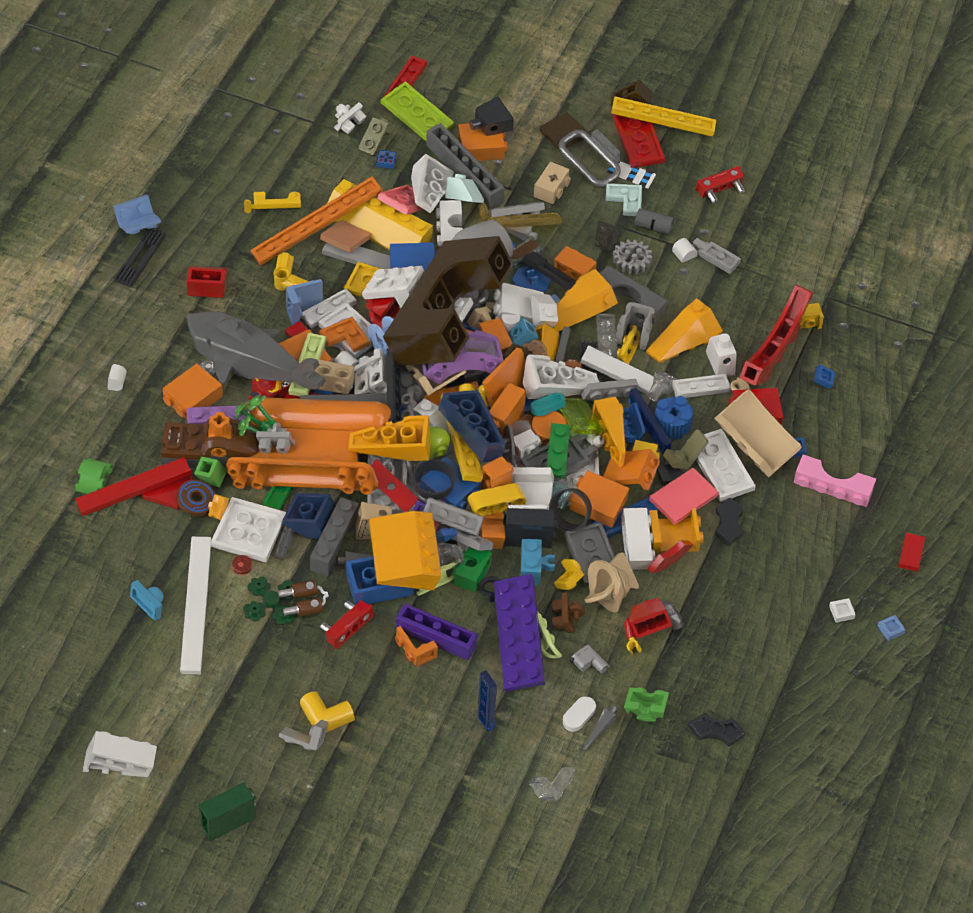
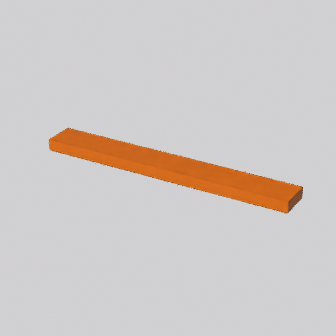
(316, 221)

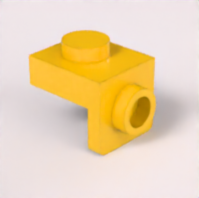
(571, 576)

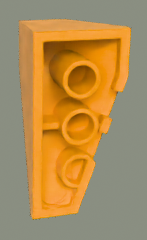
(585, 299)

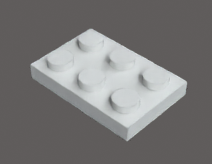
(343, 313)

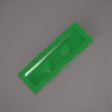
(558, 449)

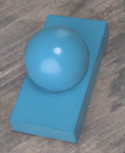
(147, 599)

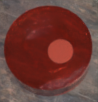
(242, 565)

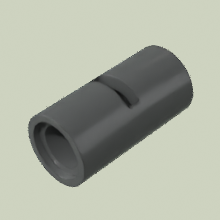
(654, 221)

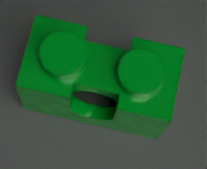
(473, 570)

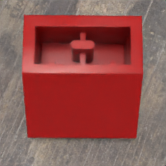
(207, 281)

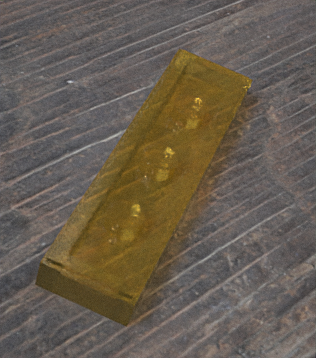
(528, 220)

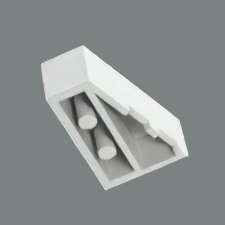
(119, 754)

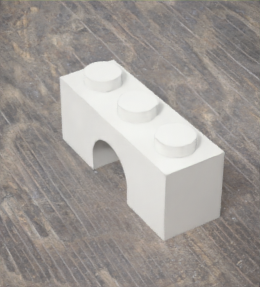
(450, 215)

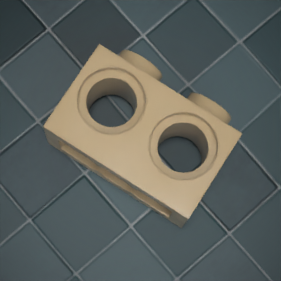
(338, 376)

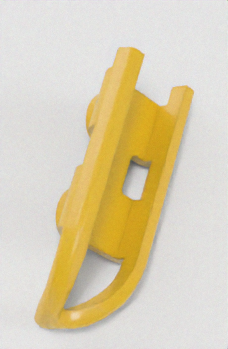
(629, 343)

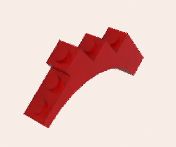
(760, 365)

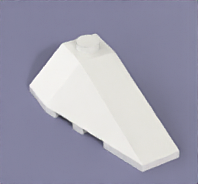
(429, 182)
(549, 377)

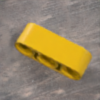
(496, 499)

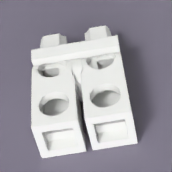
(371, 374)

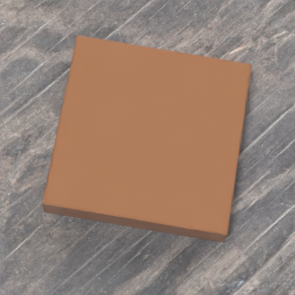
(345, 236)

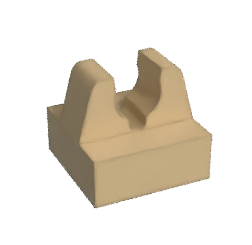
(478, 316)

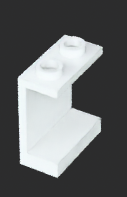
(535, 485)

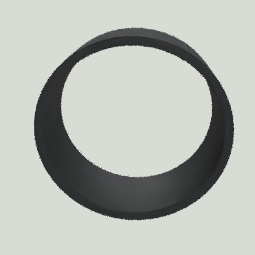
(434, 464)
(563, 524)

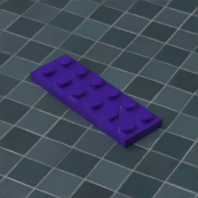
(519, 633)

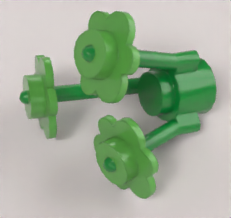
(244, 424)

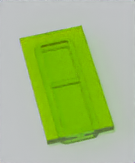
(580, 417)

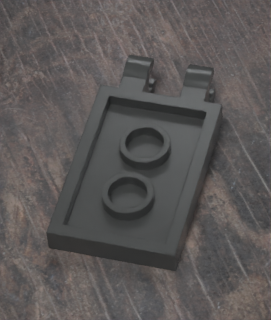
(576, 456)

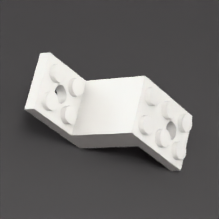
(400, 283)

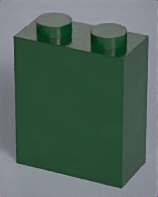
(227, 811)

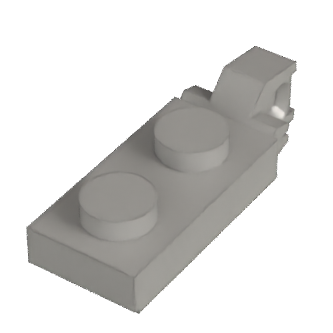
(717, 255)

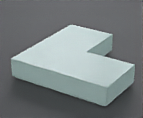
(628, 194)

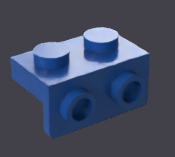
(633, 424)

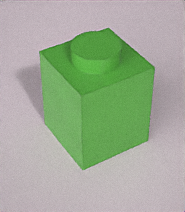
(210, 471)

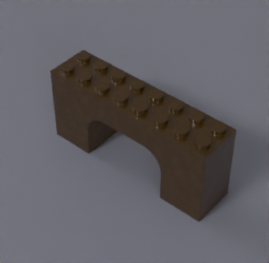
(427, 324)

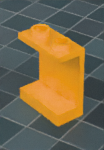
(667, 534)

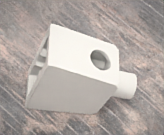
(721, 349)

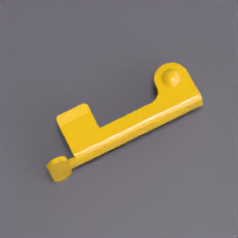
(260, 202)

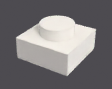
(842, 610)

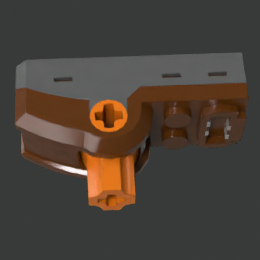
(214, 440)

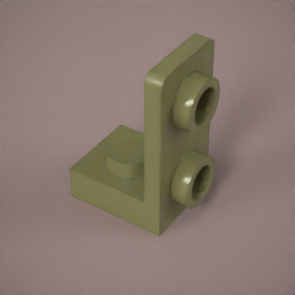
(689, 453)

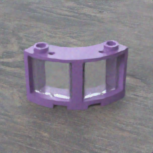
(479, 353)

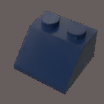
(309, 514)

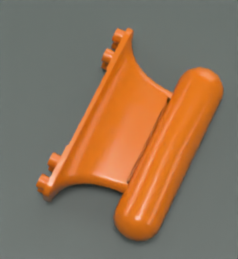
(320, 446)

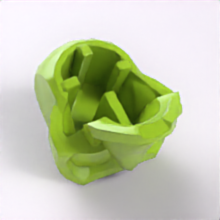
(439, 442)

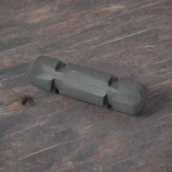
(284, 543)

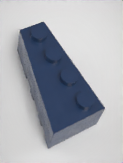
(473, 422)

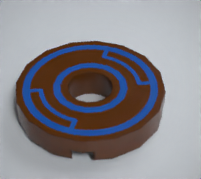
(198, 488)

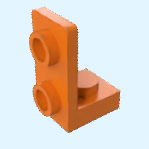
(419, 656)

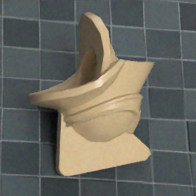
(610, 582)

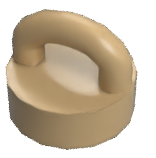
(740, 383)

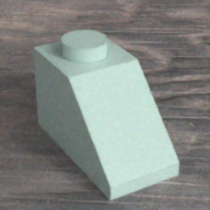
(462, 189)

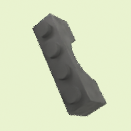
(642, 295)
(326, 550)

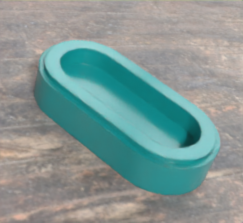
(547, 404)

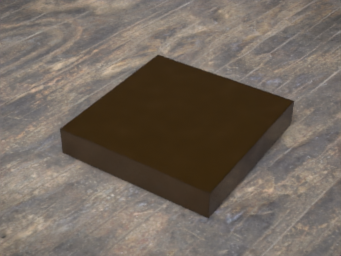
(560, 127)

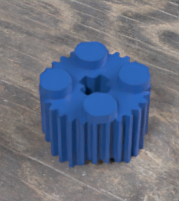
(674, 416)

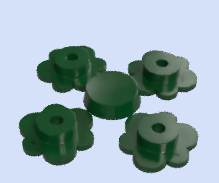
(270, 599)

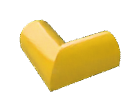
(316, 710)

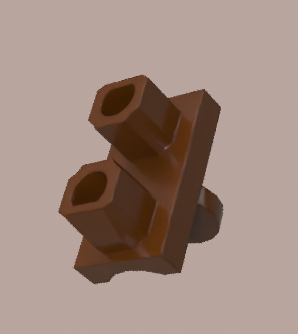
(570, 612)

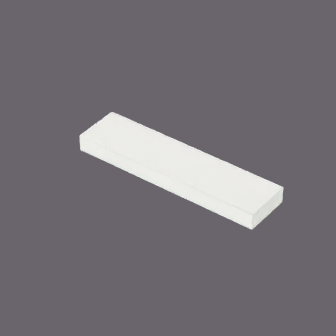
(616, 369)

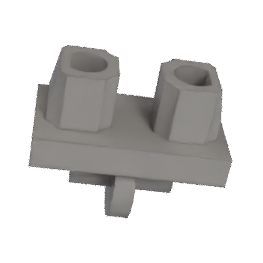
(277, 437)

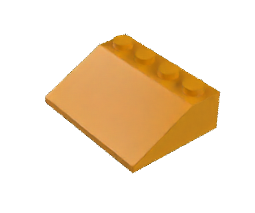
(405, 550)

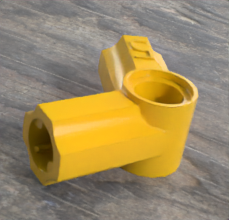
(282, 273)

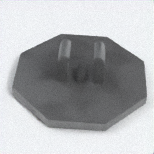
(510, 444)

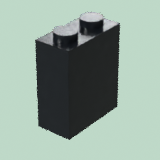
(530, 525)

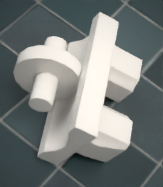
(347, 115)

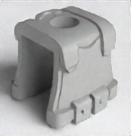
(632, 319)

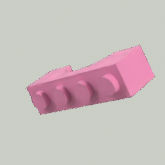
(854, 489)

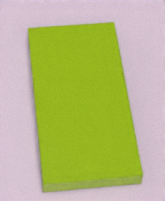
(415, 110)

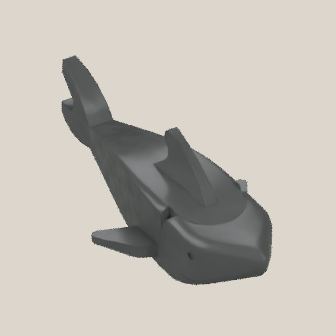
(248, 350)

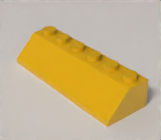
(383, 221)

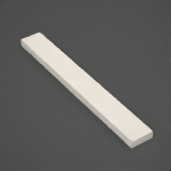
(196, 606)

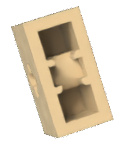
(552, 183)

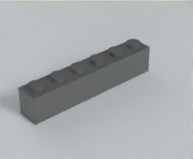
(462, 162)

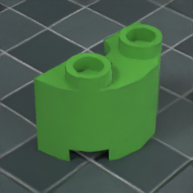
(92, 475)
(646, 705)

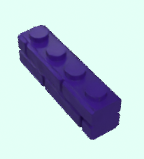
(432, 628)

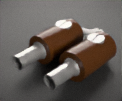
(304, 607)

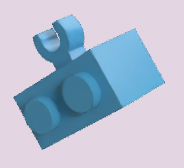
(532, 561)

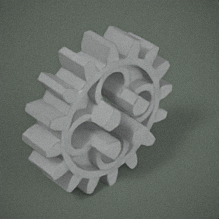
(639, 261)

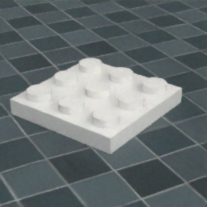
(248, 529)

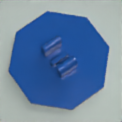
(531, 279)

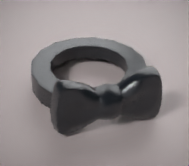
(491, 595)

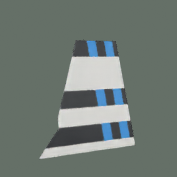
(634, 174)

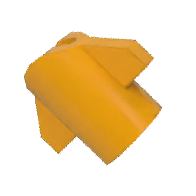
(218, 506)

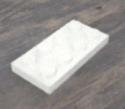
(723, 467)

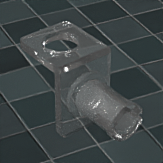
(661, 384)

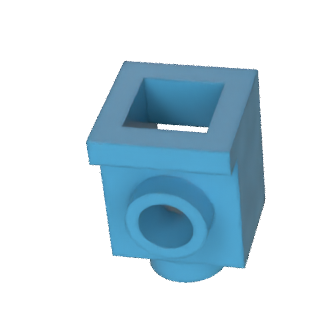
(523, 332)

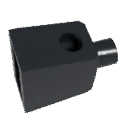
(492, 118)

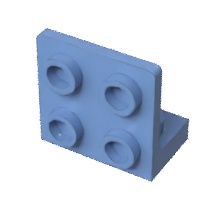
(136, 215)
(303, 297)

